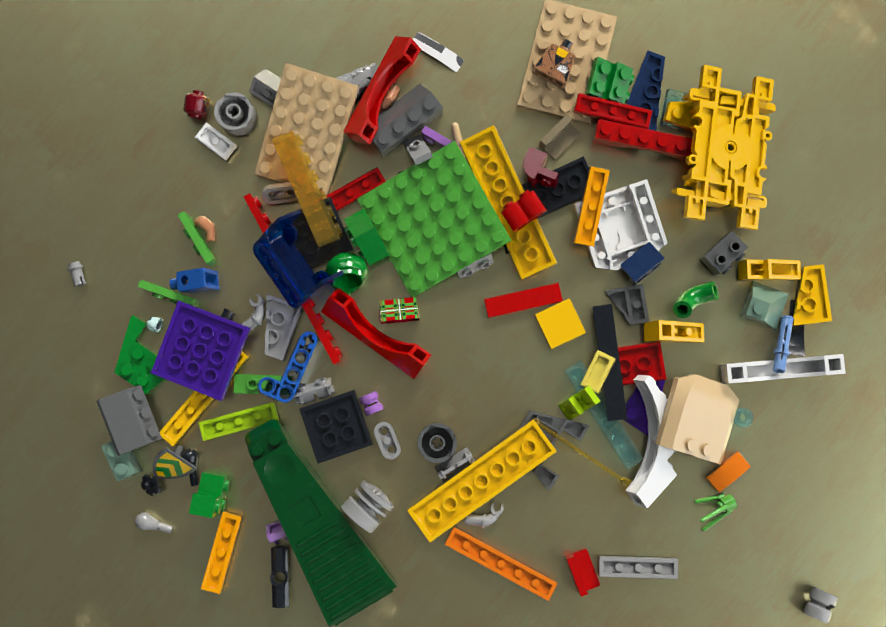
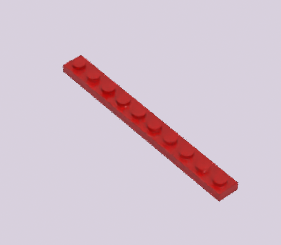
(315, 318)

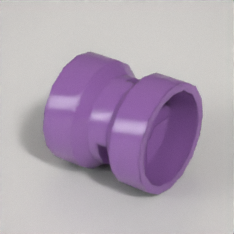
(369, 399)

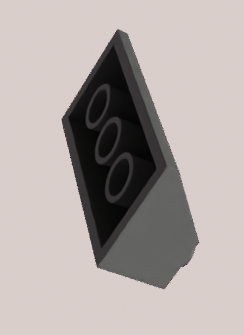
(405, 119)

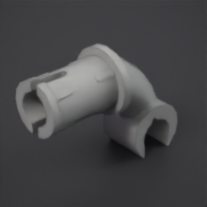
(257, 317)
(483, 521)

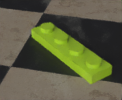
(238, 421)

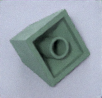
(764, 305)

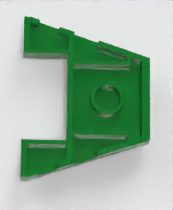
(136, 360)

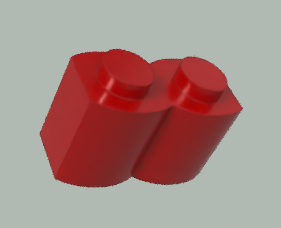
(523, 211)

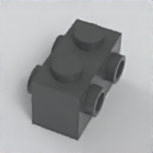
(724, 253)

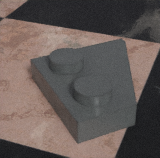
(631, 303)

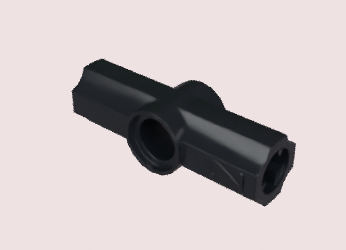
(280, 589)

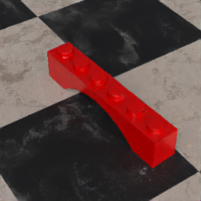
(397, 59)
(623, 135)
(344, 312)

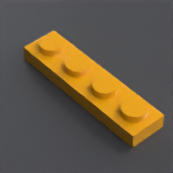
(591, 206)
(221, 552)

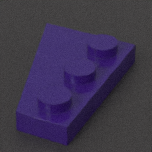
(637, 411)

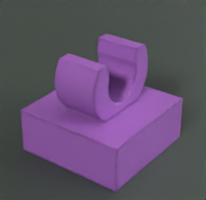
(274, 532)

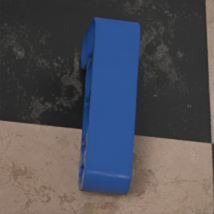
(292, 365)

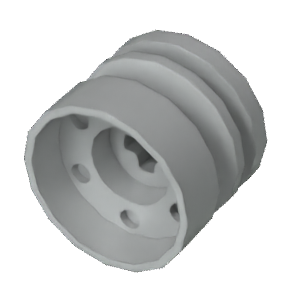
(364, 509)

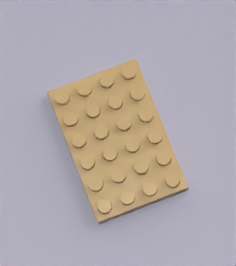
(591, 38)
(317, 111)

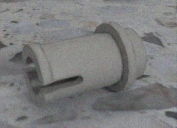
(76, 273)

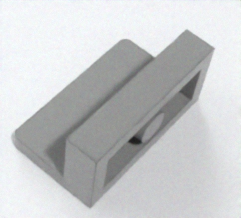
(265, 86)

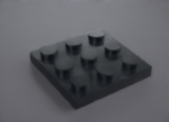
(308, 246)
(336, 426)

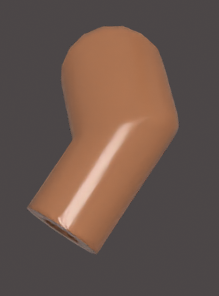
(391, 96)
(207, 226)

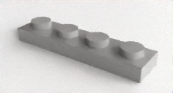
(638, 567)

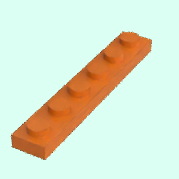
(501, 563)

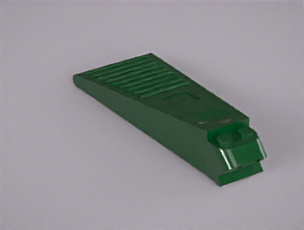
(326, 543)

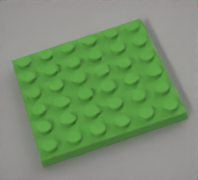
(434, 219)

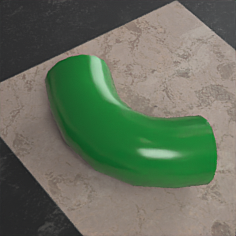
(694, 297)

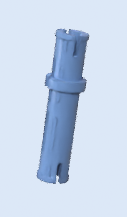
(783, 342)

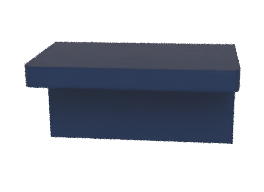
(642, 263)

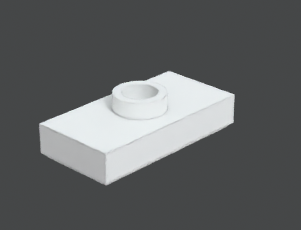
(216, 141)

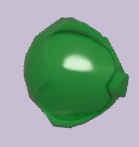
(354, 271)

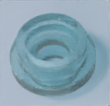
(748, 417)

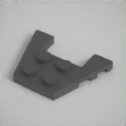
(557, 425)

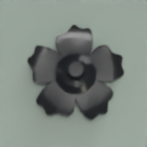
(150, 485)

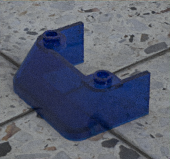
(287, 265)

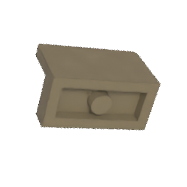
(559, 137)

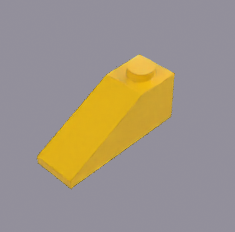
(673, 332)

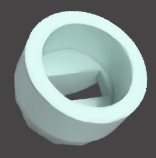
(154, 324)

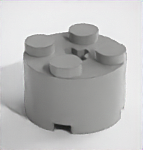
(229, 106)

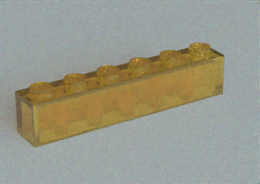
(306, 189)

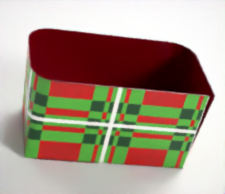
(398, 310)

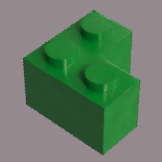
(363, 234)
(210, 496)

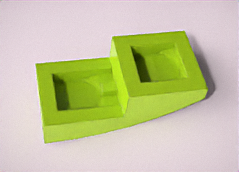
(579, 403)

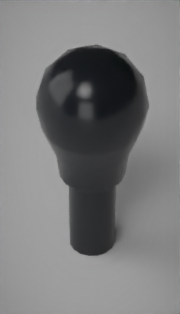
(192, 456)

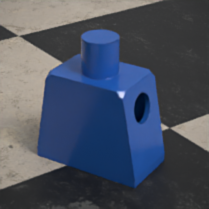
(195, 281)

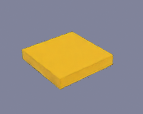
(560, 323)

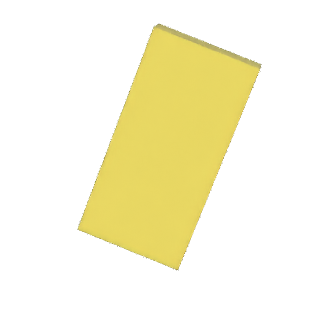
(598, 371)

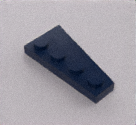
(647, 86)

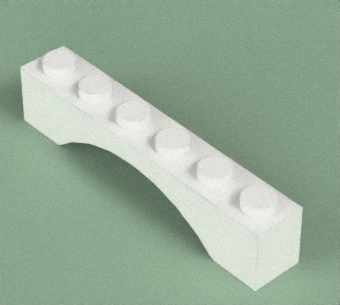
(794, 368)

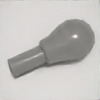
(147, 522)

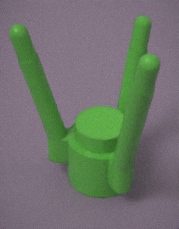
(725, 506)

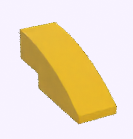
(769, 270)

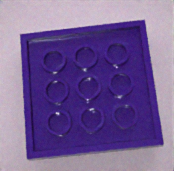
(200, 350)

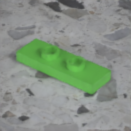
(192, 233)
(160, 292)
(248, 383)

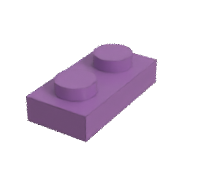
(432, 137)

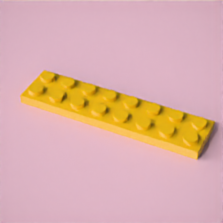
(501, 185)
(481, 480)

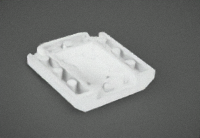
(625, 225)

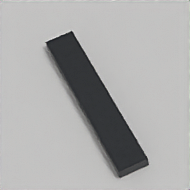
(608, 344)

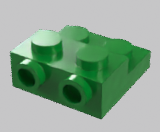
(609, 80)

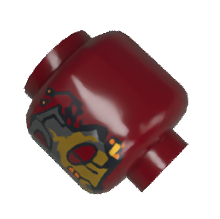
(196, 104)

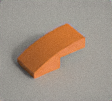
(728, 472)

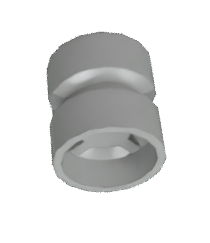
(820, 605)

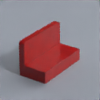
(582, 571)

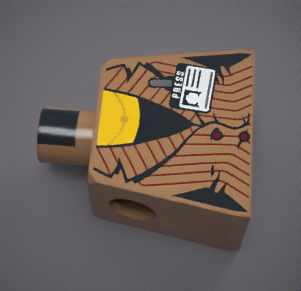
(556, 64)

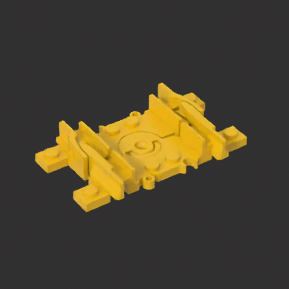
(710, 156)

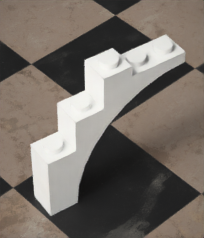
(655, 470)

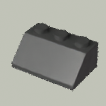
(129, 420)

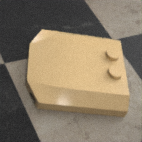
(698, 417)

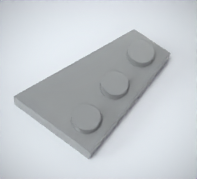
(280, 326)

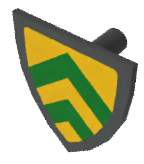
(171, 464)

